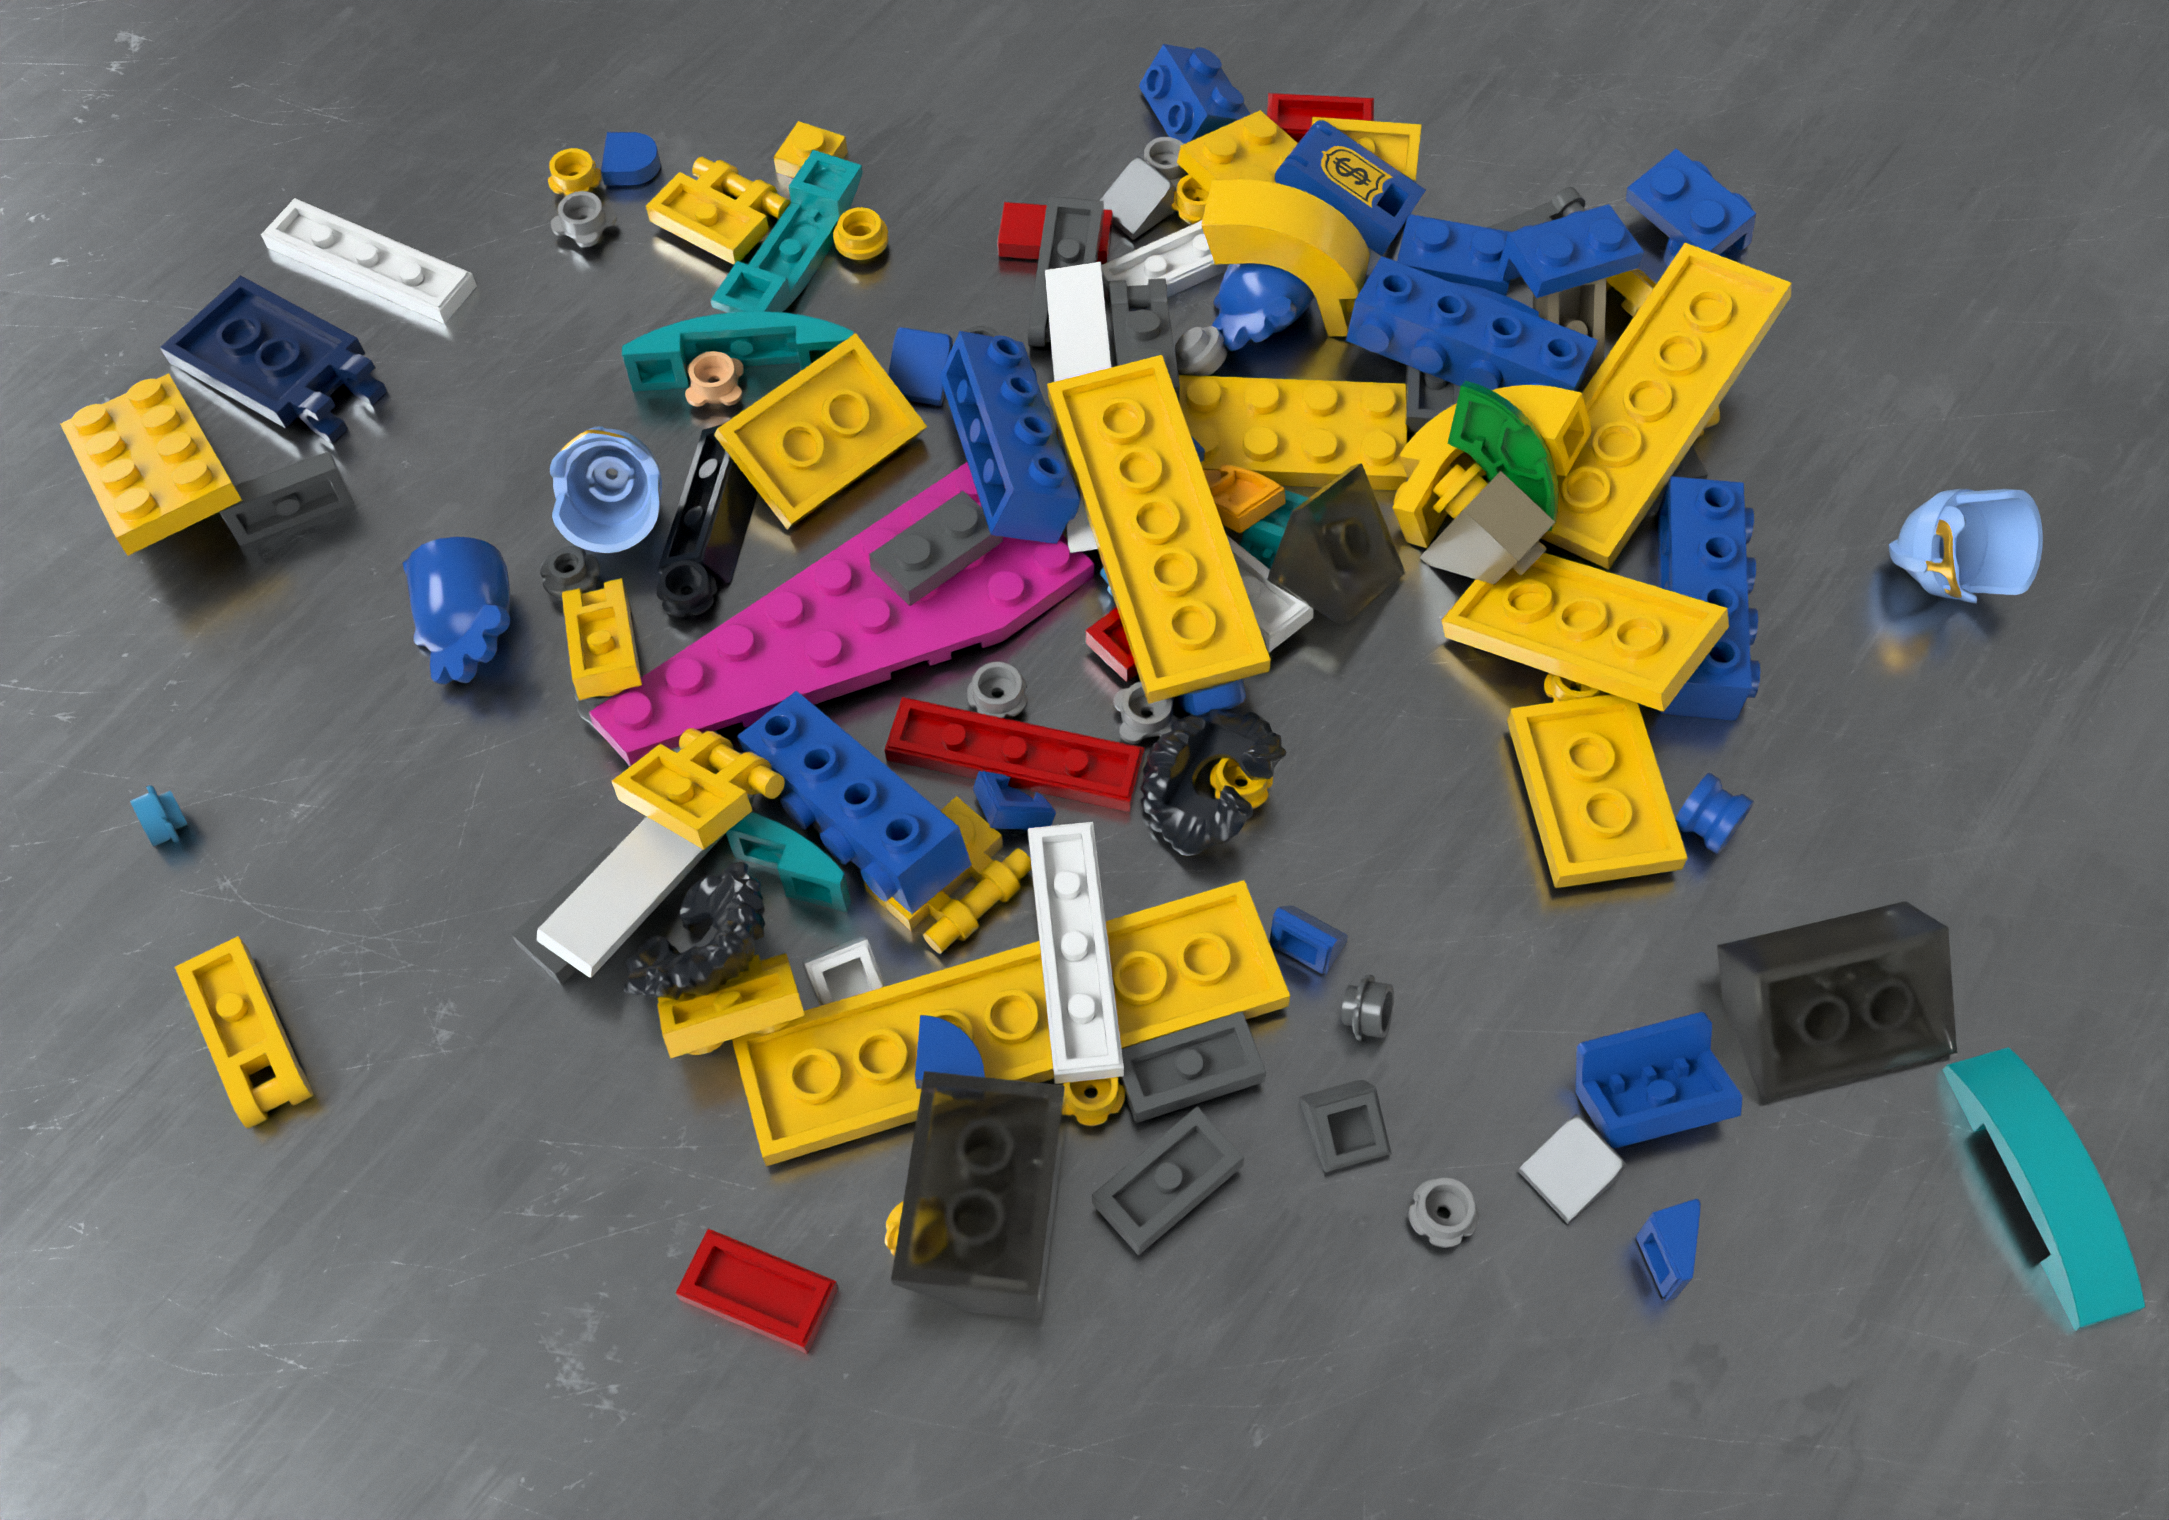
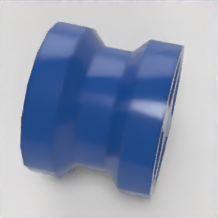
(1713, 813)

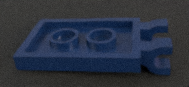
(274, 357)

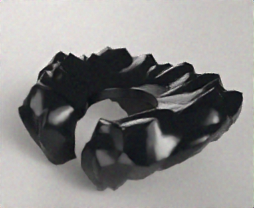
(1176, 759)
(727, 919)

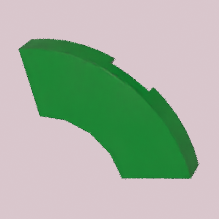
(1505, 441)

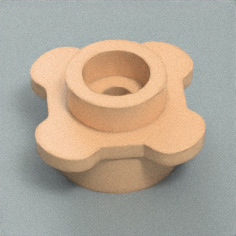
(714, 379)

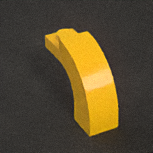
(1292, 232)
(1427, 457)

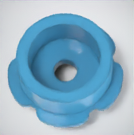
(159, 815)

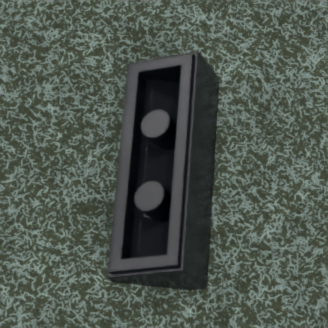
(711, 512)

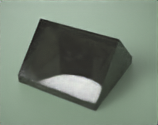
(1337, 549)

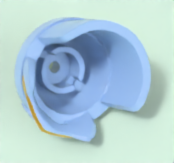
(600, 508)
(1972, 543)

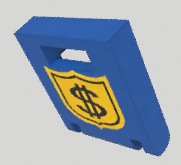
(1352, 182)

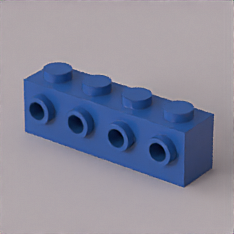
(1463, 333)
(1009, 438)
(1705, 557)
(858, 804)

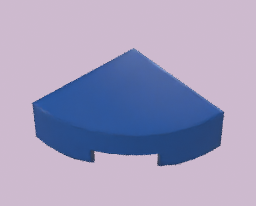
(1008, 806)
(945, 1050)

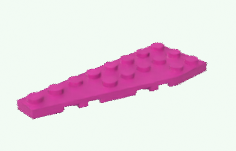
(840, 631)

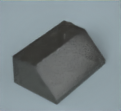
(1840, 997)
(981, 1193)

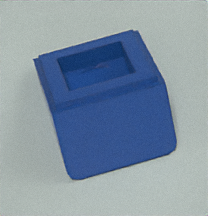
(917, 364)
(1306, 938)
(1670, 1246)

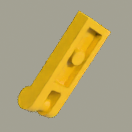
(601, 640)
(242, 1030)

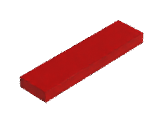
(1029, 754)

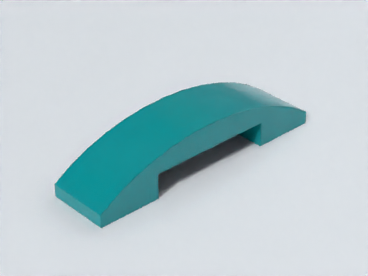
(798, 240)
(753, 337)
(2058, 1183)

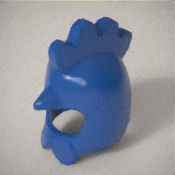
(1258, 302)
(458, 604)

